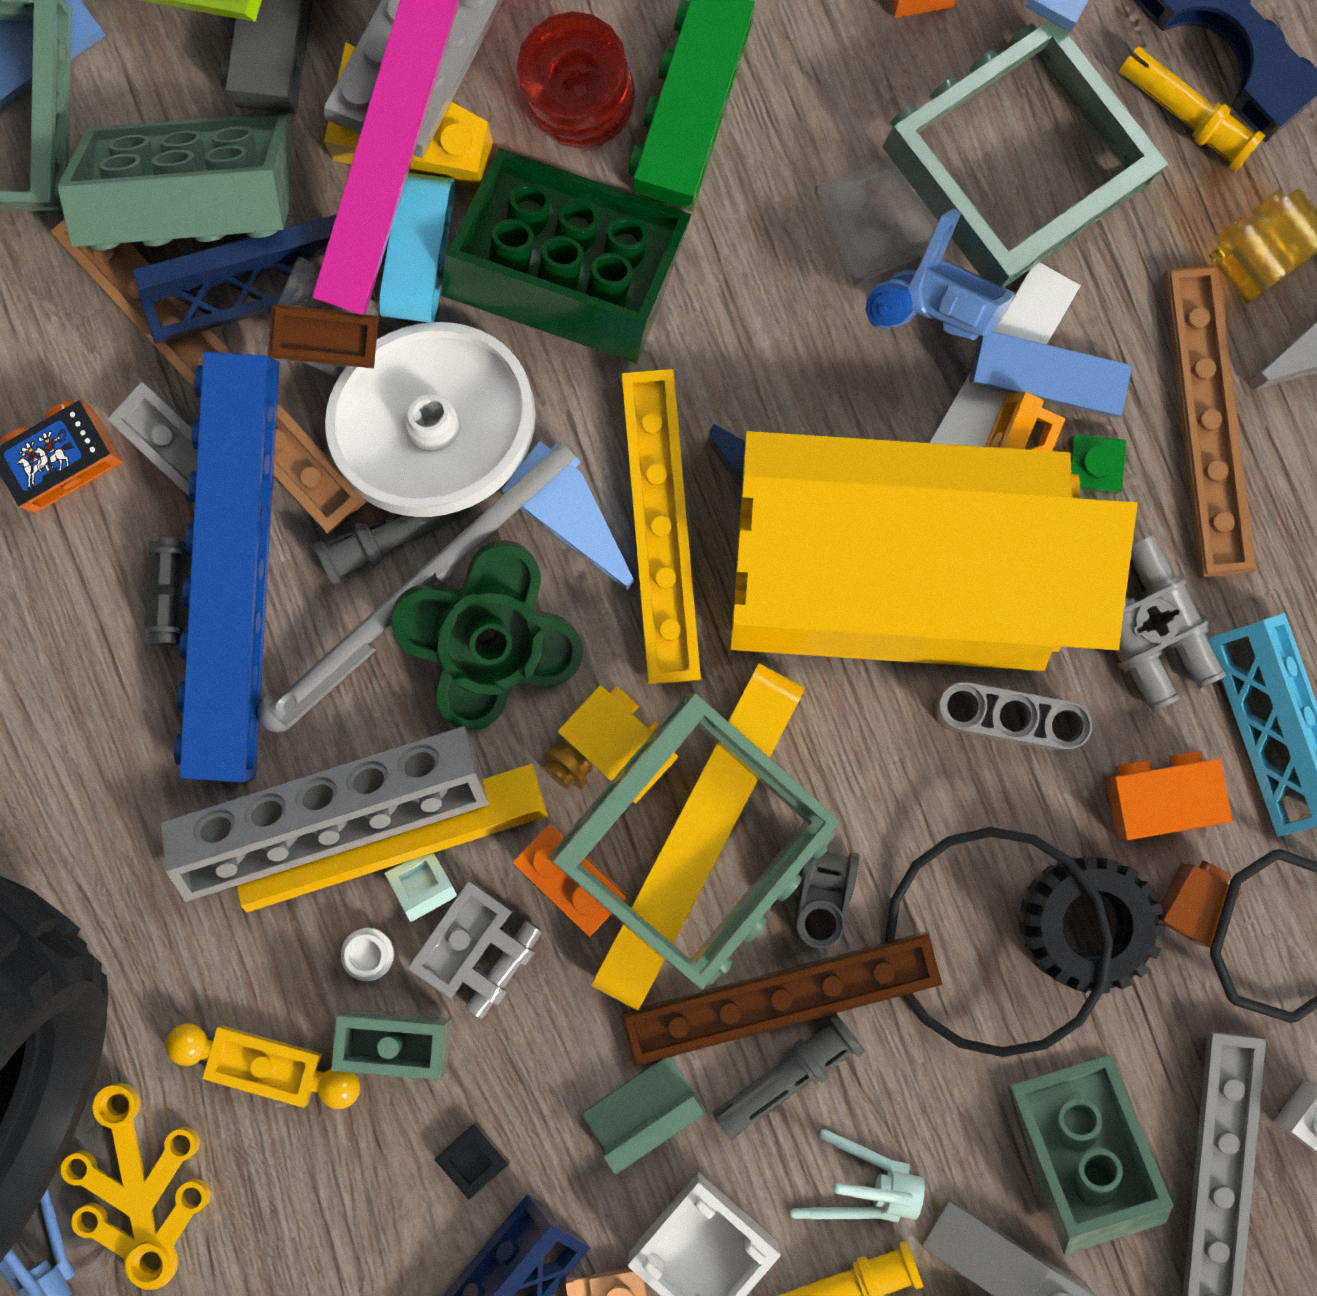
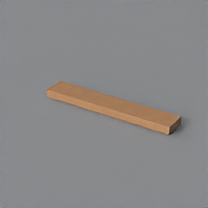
(1209, 421)

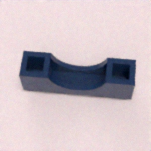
(1272, 76)

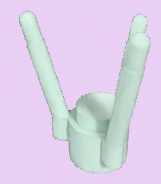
(894, 1194)

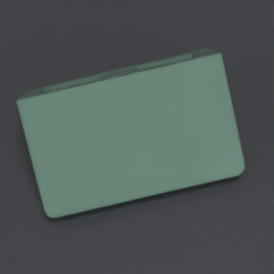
(643, 1113)

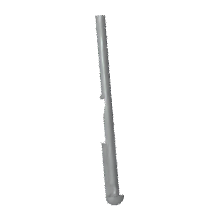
(355, 647)

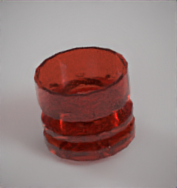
(572, 52)

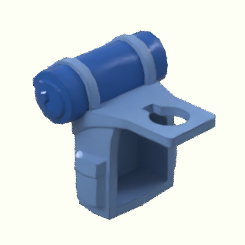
(940, 291)

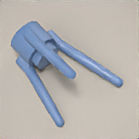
(41, 1277)

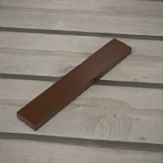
(781, 998)

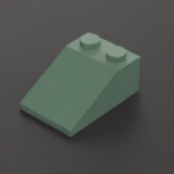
(1090, 1155)

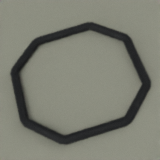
(1222, 927)

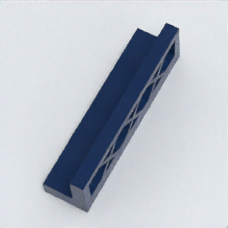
(226, 265)
(516, 1256)

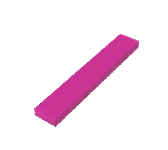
(385, 152)

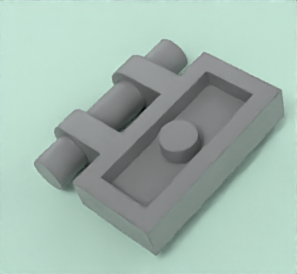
(462, 939)

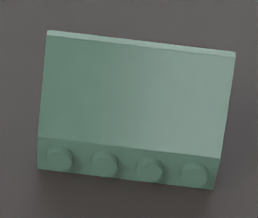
(178, 181)

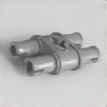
(1180, 630)

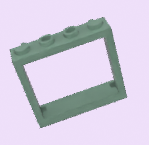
(1093, 97)
(49, 101)
(775, 882)

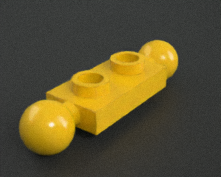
(261, 1066)

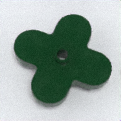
(476, 672)

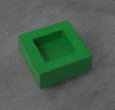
(1098, 462)

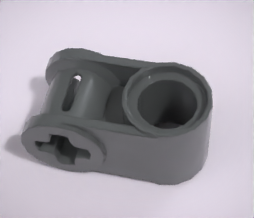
(826, 893)

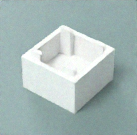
(703, 1246)

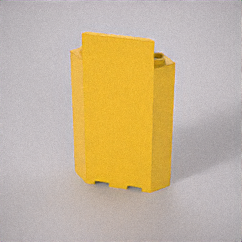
(924, 553)

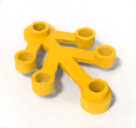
(137, 1194)

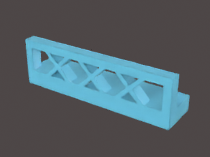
(1293, 708)

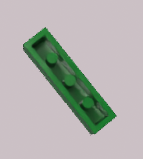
(691, 100)

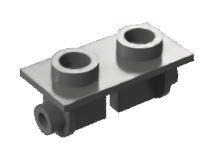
(166, 575)

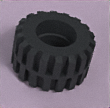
(1135, 927)

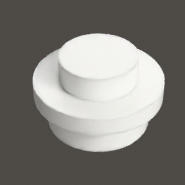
(367, 954)

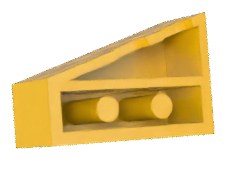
(457, 150)

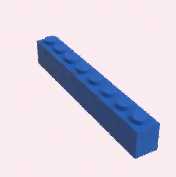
(227, 566)

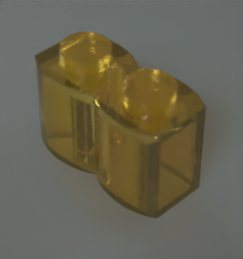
(1269, 246)

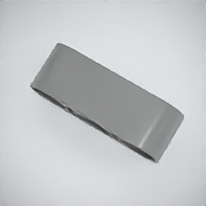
(1037, 712)

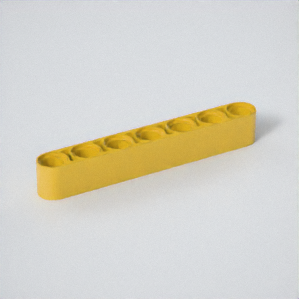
(697, 838)

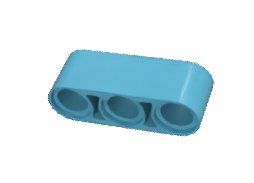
(418, 249)

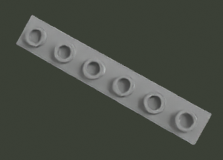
(323, 814)

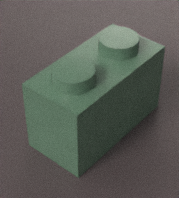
(391, 1044)

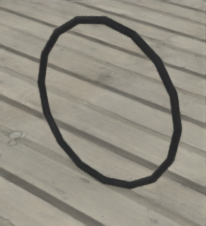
(1100, 915)

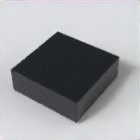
(472, 1160)

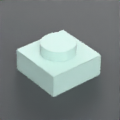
(420, 885)

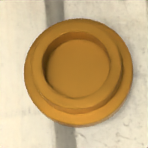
(567, 766)

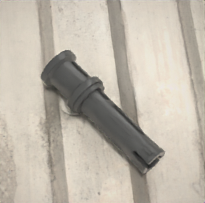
(371, 541)
(807, 1063)

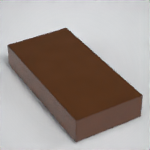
(322, 336)

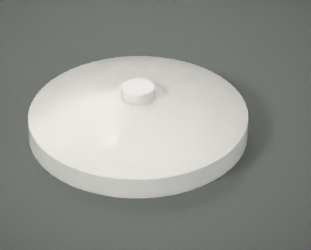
(432, 421)

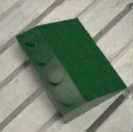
(564, 255)

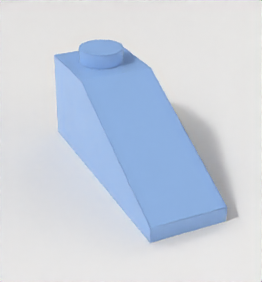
(573, 516)

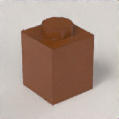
(1195, 901)

